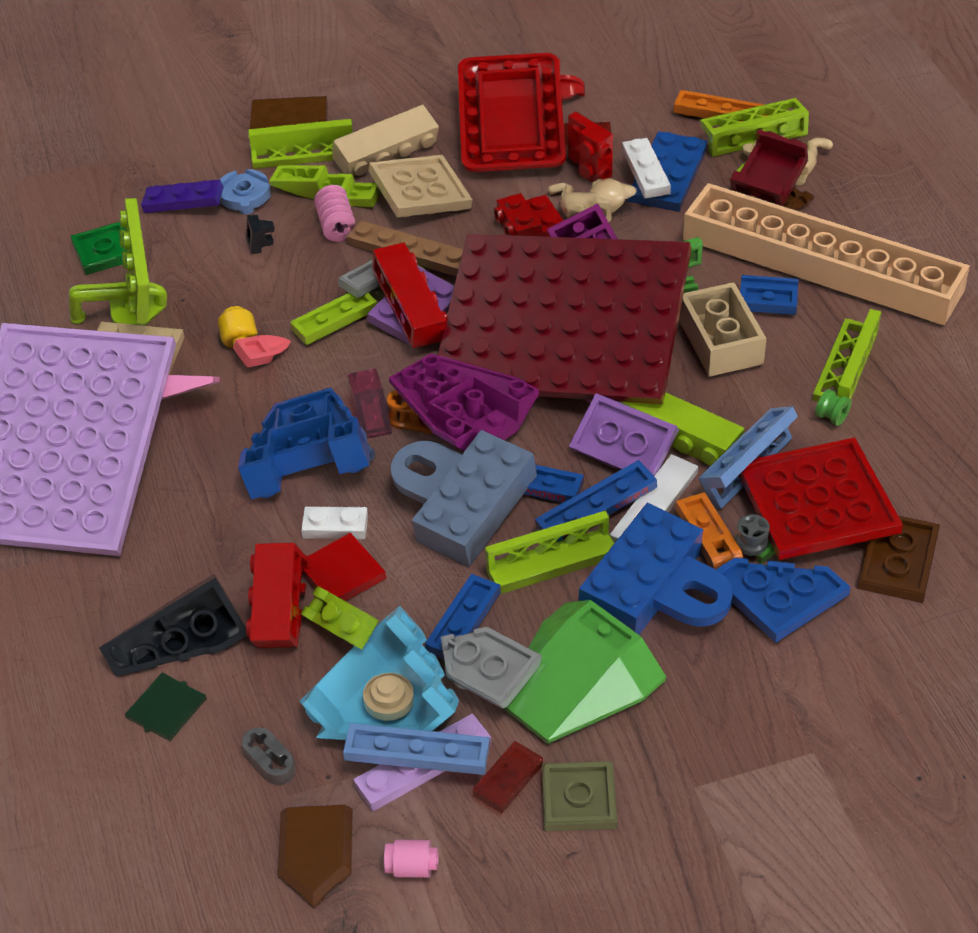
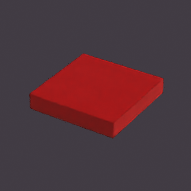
(344, 568)

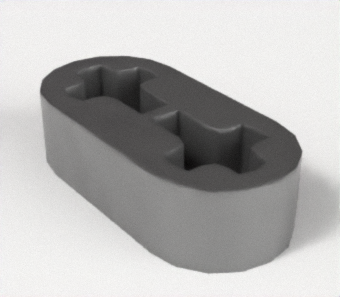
(263, 760)

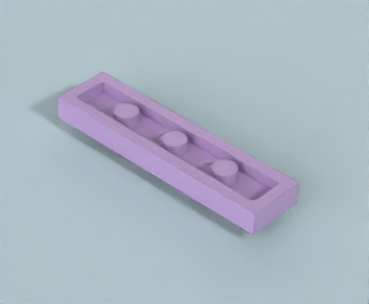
(389, 782)

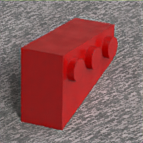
(276, 595)

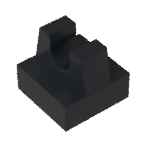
(256, 233)

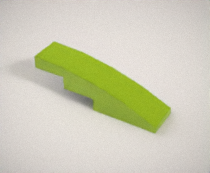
(310, 179)

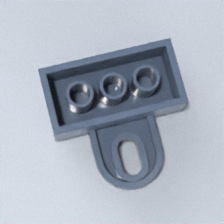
(466, 492)

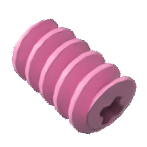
(334, 212)

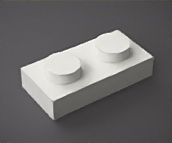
(334, 522)

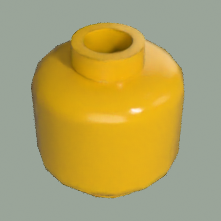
(236, 324)

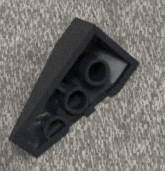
(184, 628)

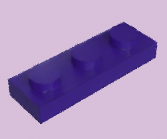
(182, 196)

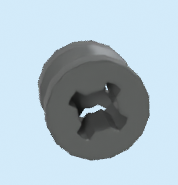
(751, 526)

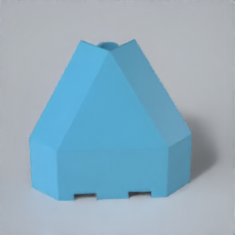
(391, 648)

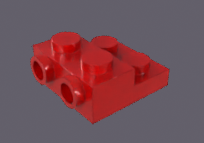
(590, 147)
(525, 216)

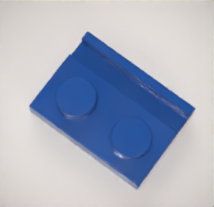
(770, 294)

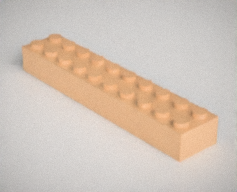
(827, 253)

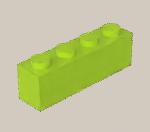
(700, 431)

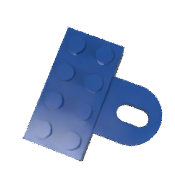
(652, 570)

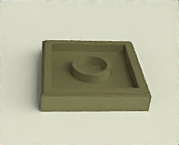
(579, 796)

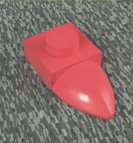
(260, 349)

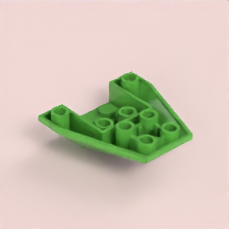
(585, 673)

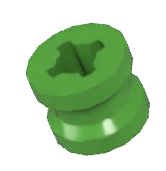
(833, 407)

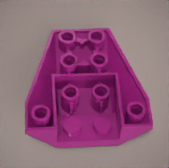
(464, 399)

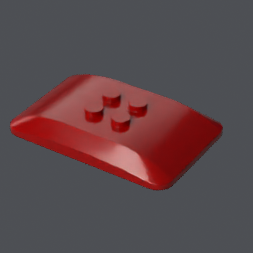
(511, 112)

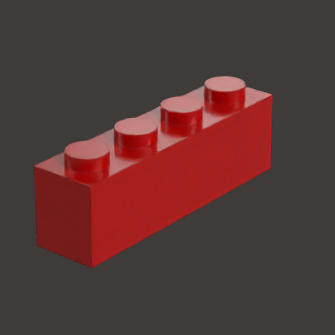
(409, 294)

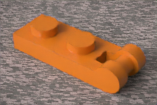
(701, 513)

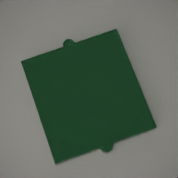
(165, 706)

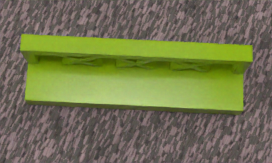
(735, 134)
(297, 139)
(855, 362)
(550, 557)

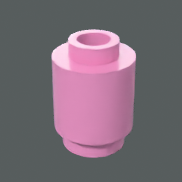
(410, 858)

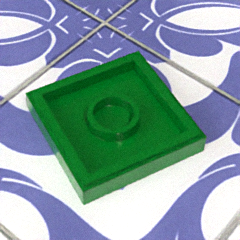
(99, 248)

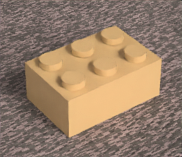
(722, 329)

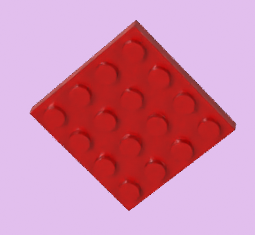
(819, 498)

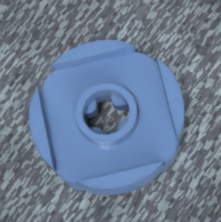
(245, 190)

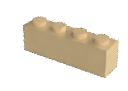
(385, 140)

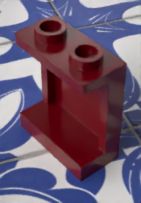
(771, 168)

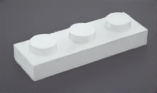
(646, 168)

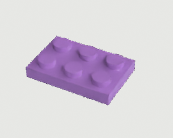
(385, 319)
(622, 435)

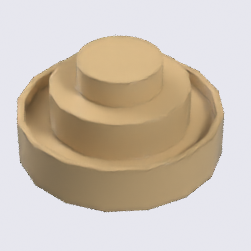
(388, 696)

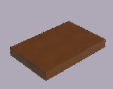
(288, 111)
(901, 562)

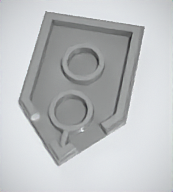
(489, 664)

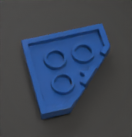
(782, 596)

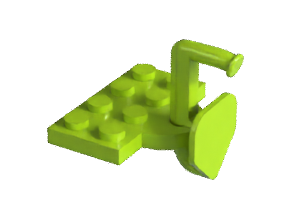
(130, 301)

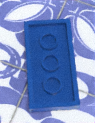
(680, 161)

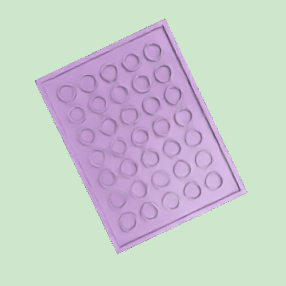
(75, 433)

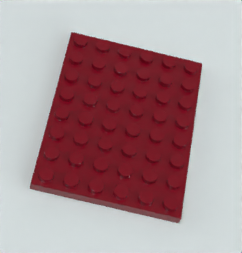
(570, 313)

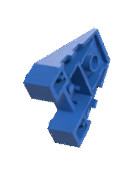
(300, 437)

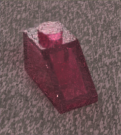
(369, 402)

